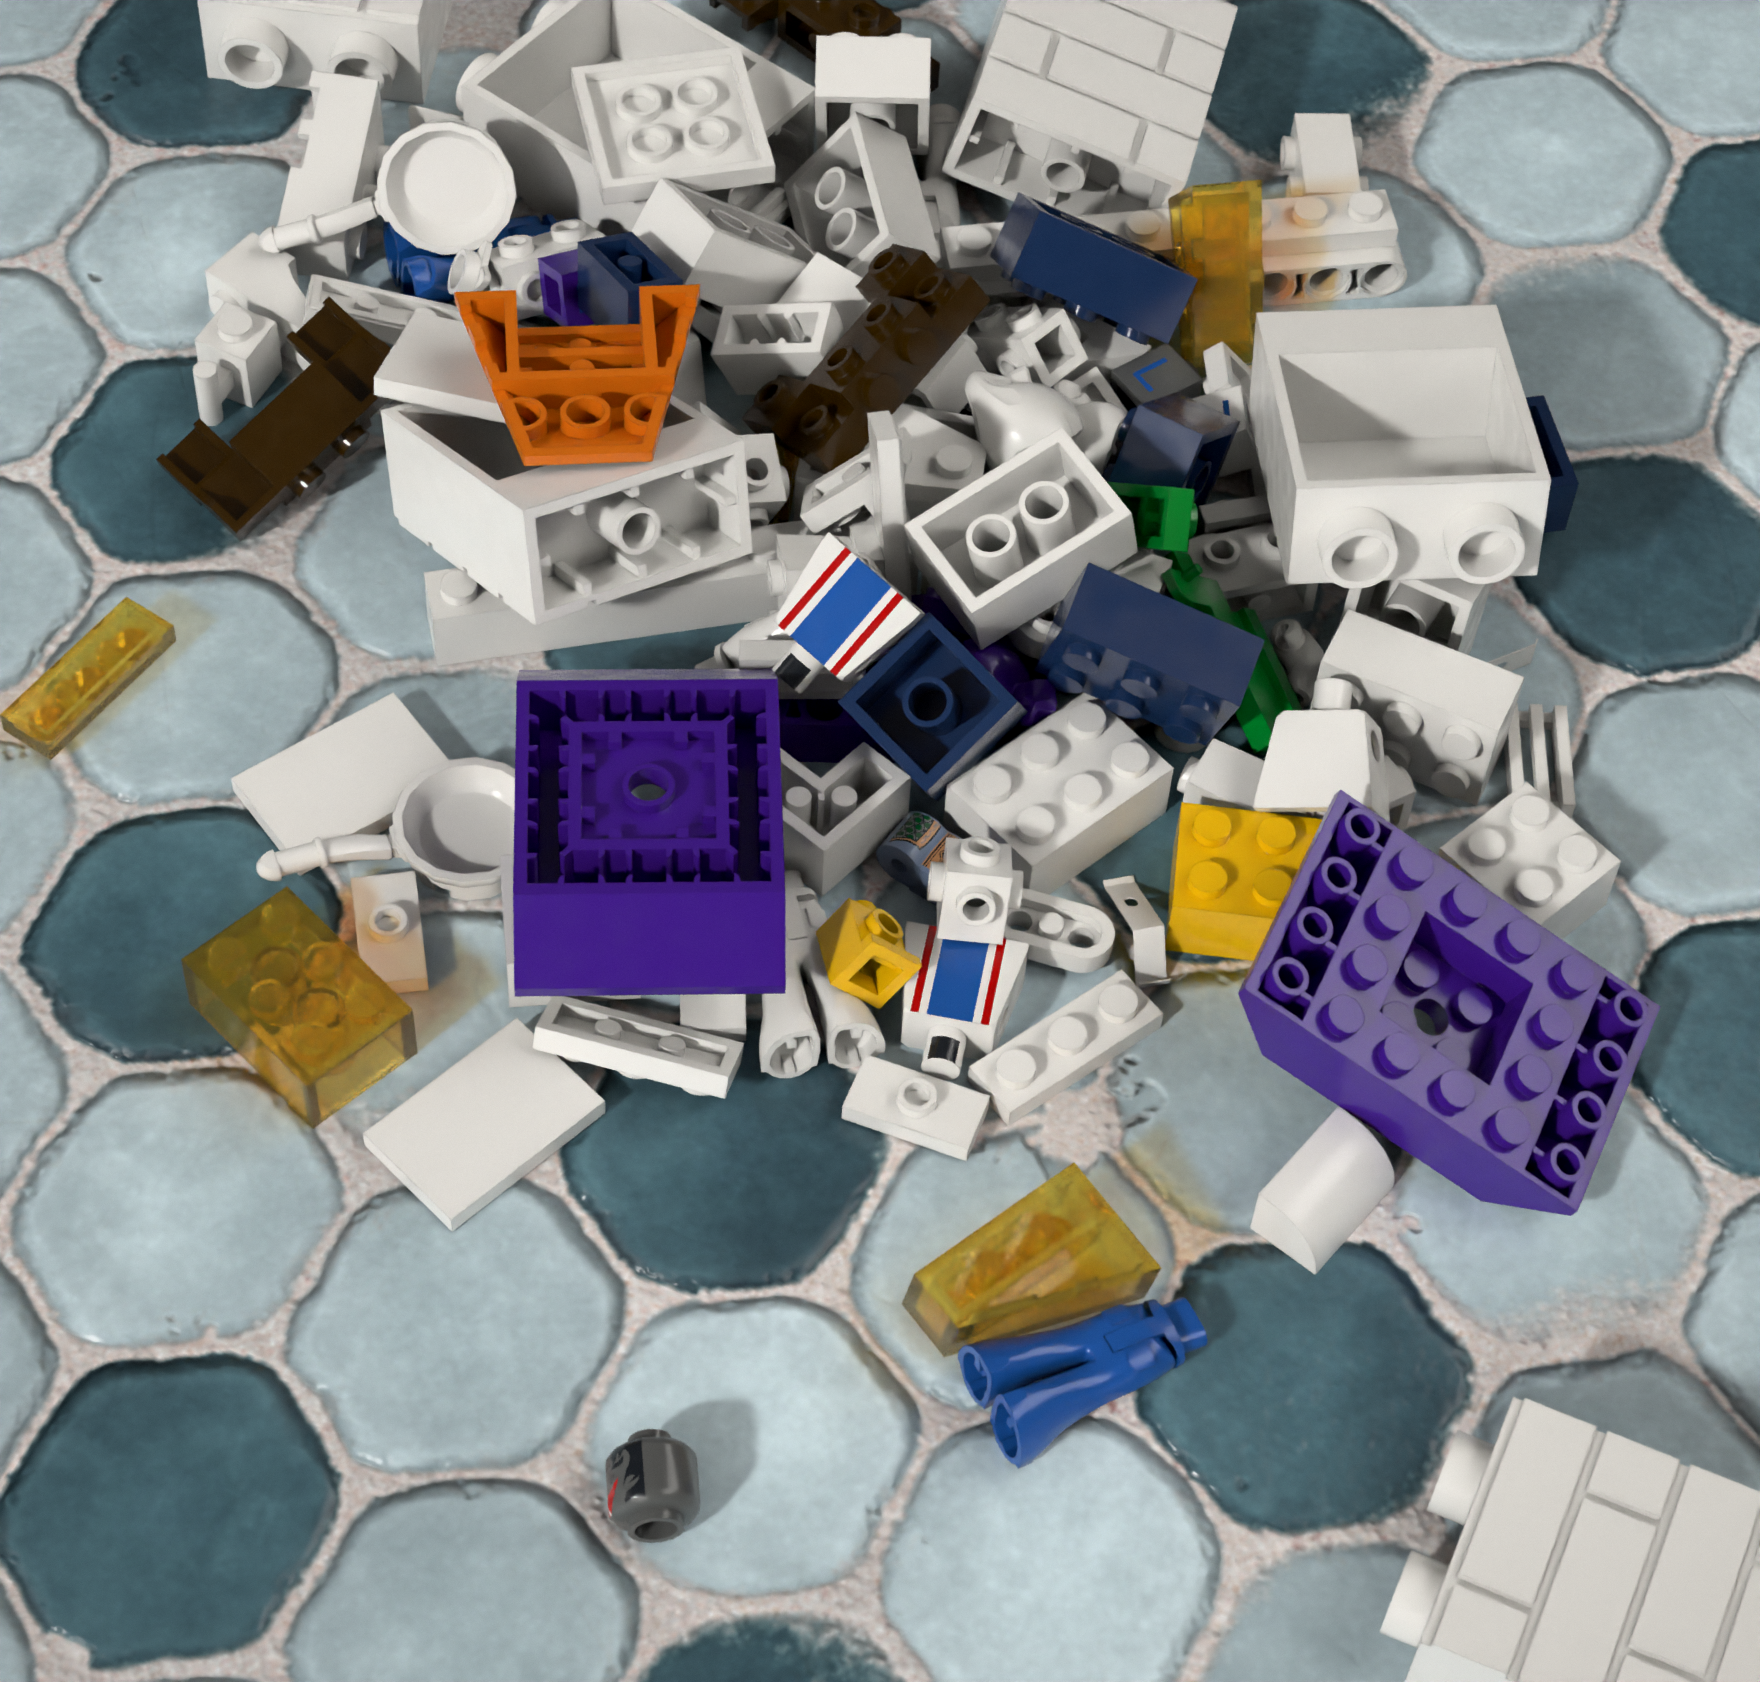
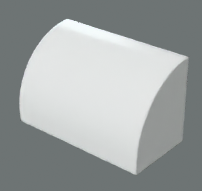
(773, 339)
(1324, 1191)

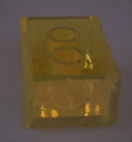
(300, 1006)

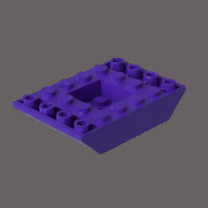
(648, 890)
(1526, 1027)

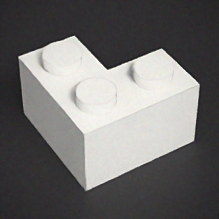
(841, 816)

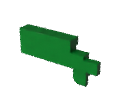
(1269, 687)

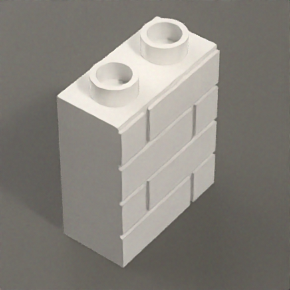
(286, 39)
(1091, 101)
(533, 115)
(1396, 446)
(570, 530)
(1582, 1563)

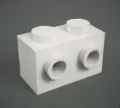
(1251, 571)

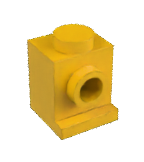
(867, 941)

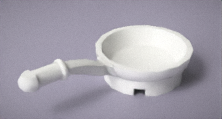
(437, 188)
(444, 824)

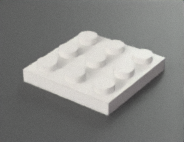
(672, 120)

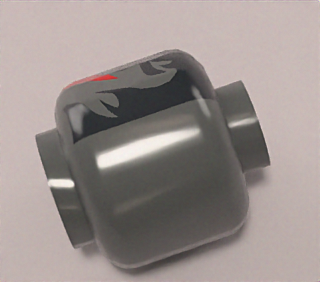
(652, 1486)

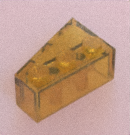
(1220, 243)
(1032, 1268)

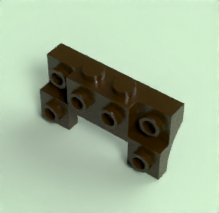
(805, 19)
(877, 362)
(295, 435)

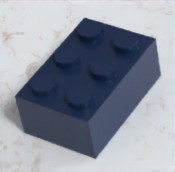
(1091, 271)
(1148, 656)

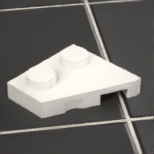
(938, 457)

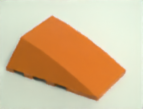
(582, 388)

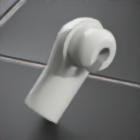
(1299, 656)

